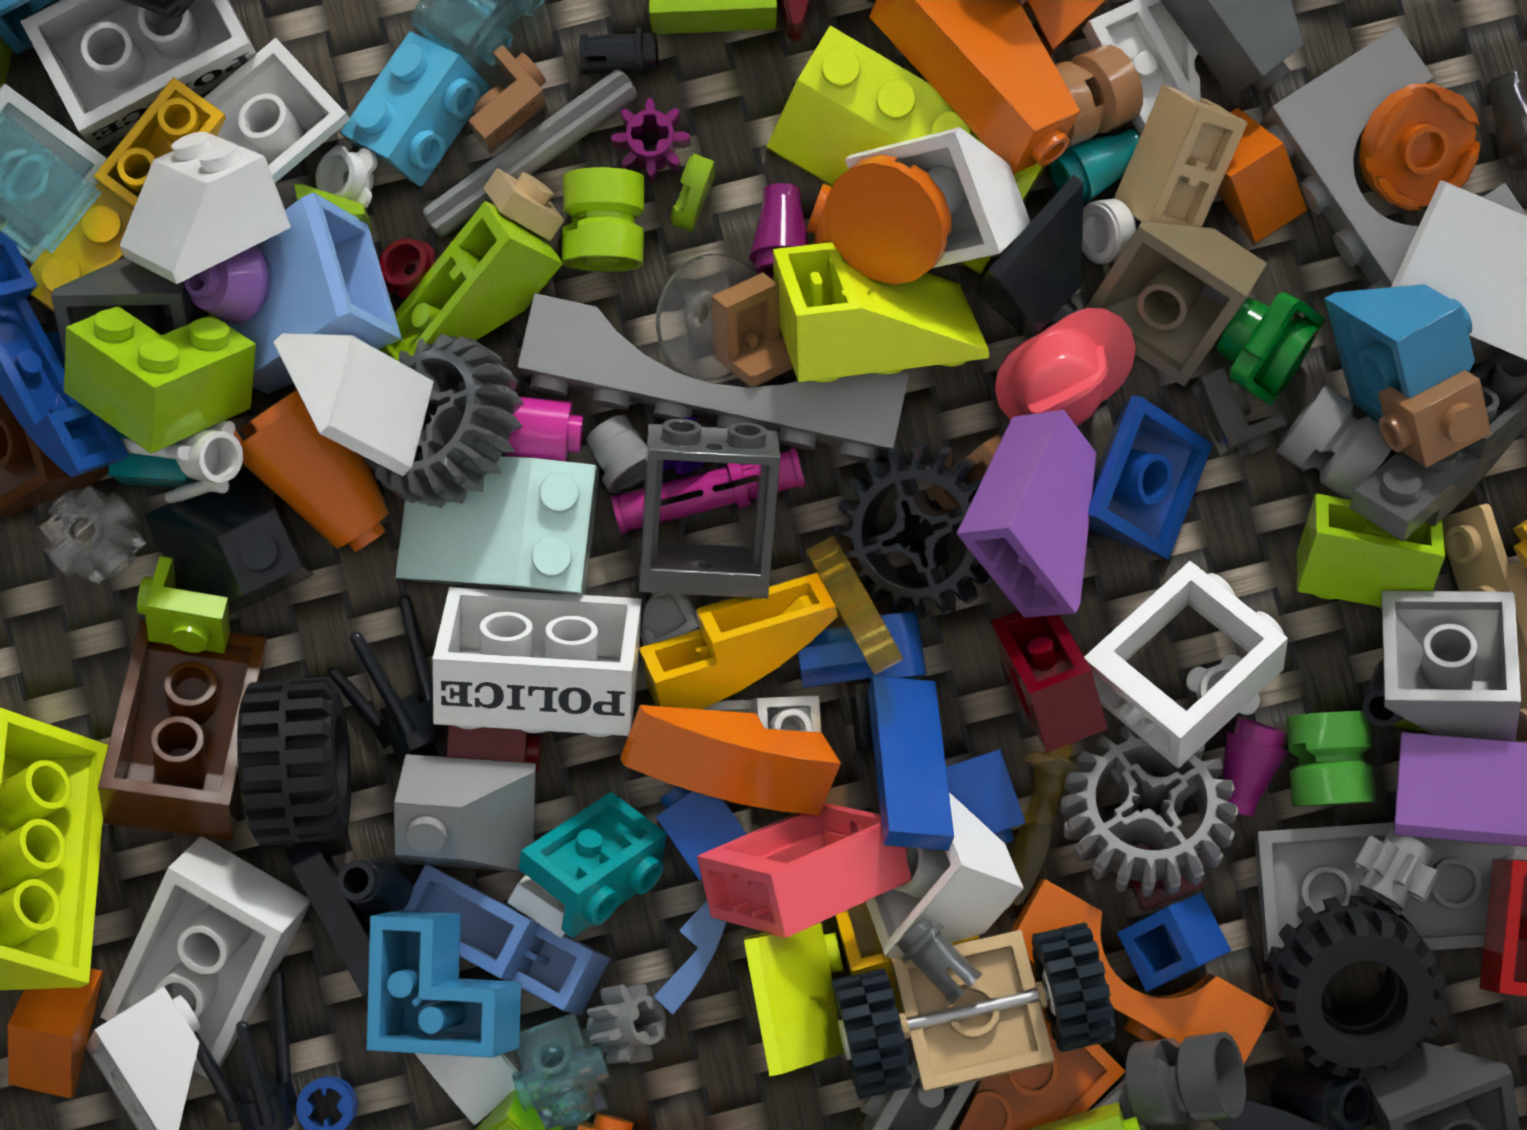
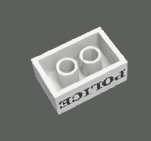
(119, 57)
(537, 661)

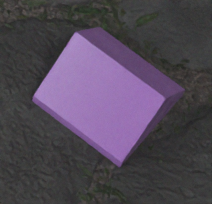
(1462, 789)

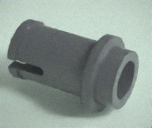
(935, 954)

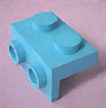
(416, 107)

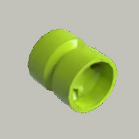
(603, 219)

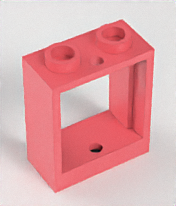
(801, 870)

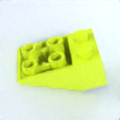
(853, 325)

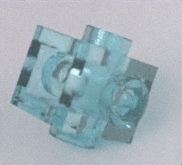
(560, 1073)

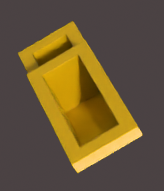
(736, 644)

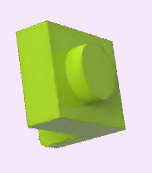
(180, 616)

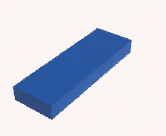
(910, 763)

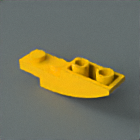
(99, 232)

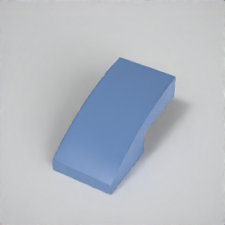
(705, 935)

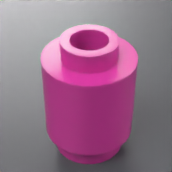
(547, 430)

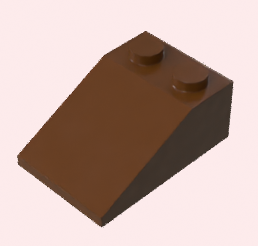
(176, 738)

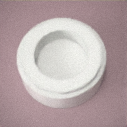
(1106, 230)

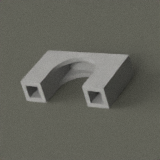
(1320, 137)

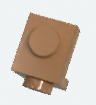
(749, 330)
(1436, 419)

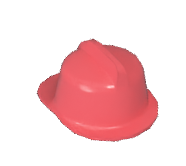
(1067, 366)

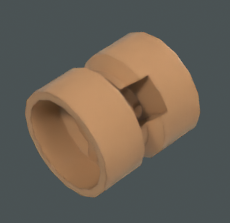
(1104, 89)

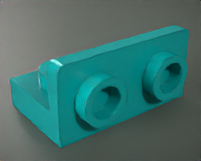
(596, 861)

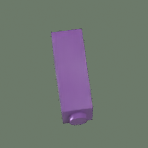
(1033, 514)

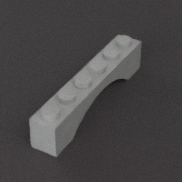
(581, 350)

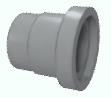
(619, 453)

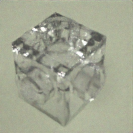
(114, 538)

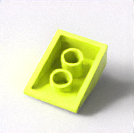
(795, 996)

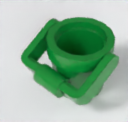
(1268, 344)

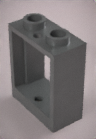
(702, 567)

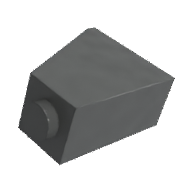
(1240, 38)

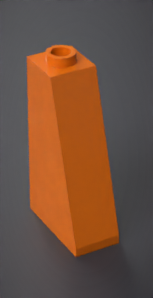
(988, 71)

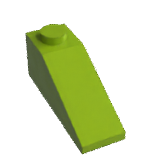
(476, 282)

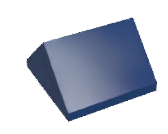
(1146, 478)

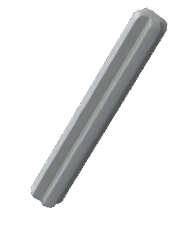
(533, 150)

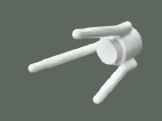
(207, 456)

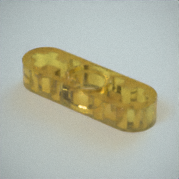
(854, 605)

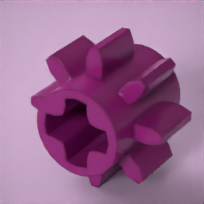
(636, 132)

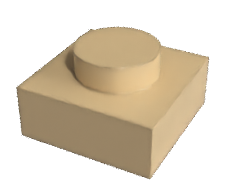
(525, 202)

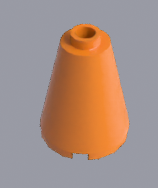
(314, 474)

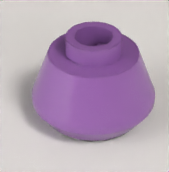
(233, 287)

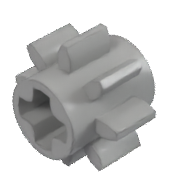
(1396, 870)
(626, 1024)

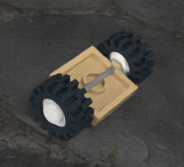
(990, 1027)

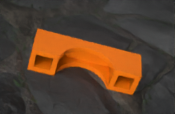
(1200, 1009)

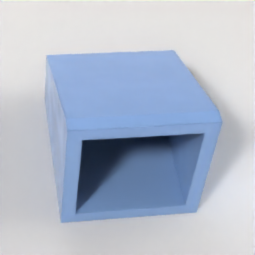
(320, 283)

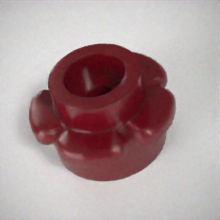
(399, 259)

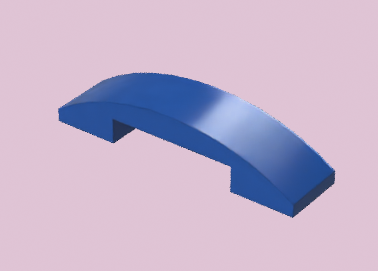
(35, 381)

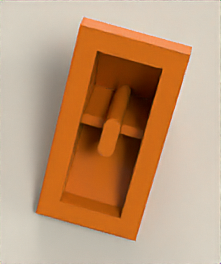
(1261, 183)
(50, 1036)

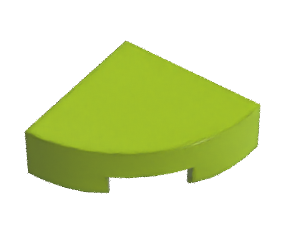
(697, 182)

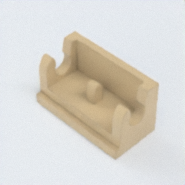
(1179, 159)

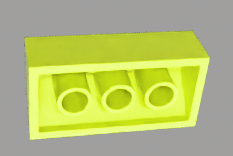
(860, 102)
(47, 853)

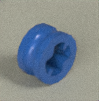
(307, 1106)

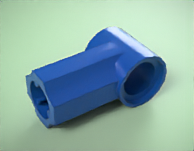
(837, 659)

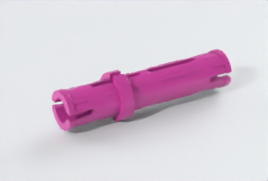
(629, 506)

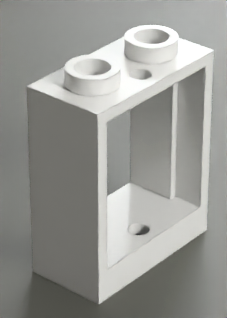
(1151, 712)

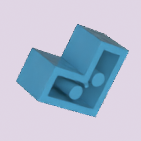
(418, 994)

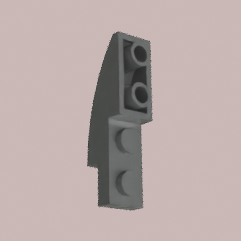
(1408, 494)

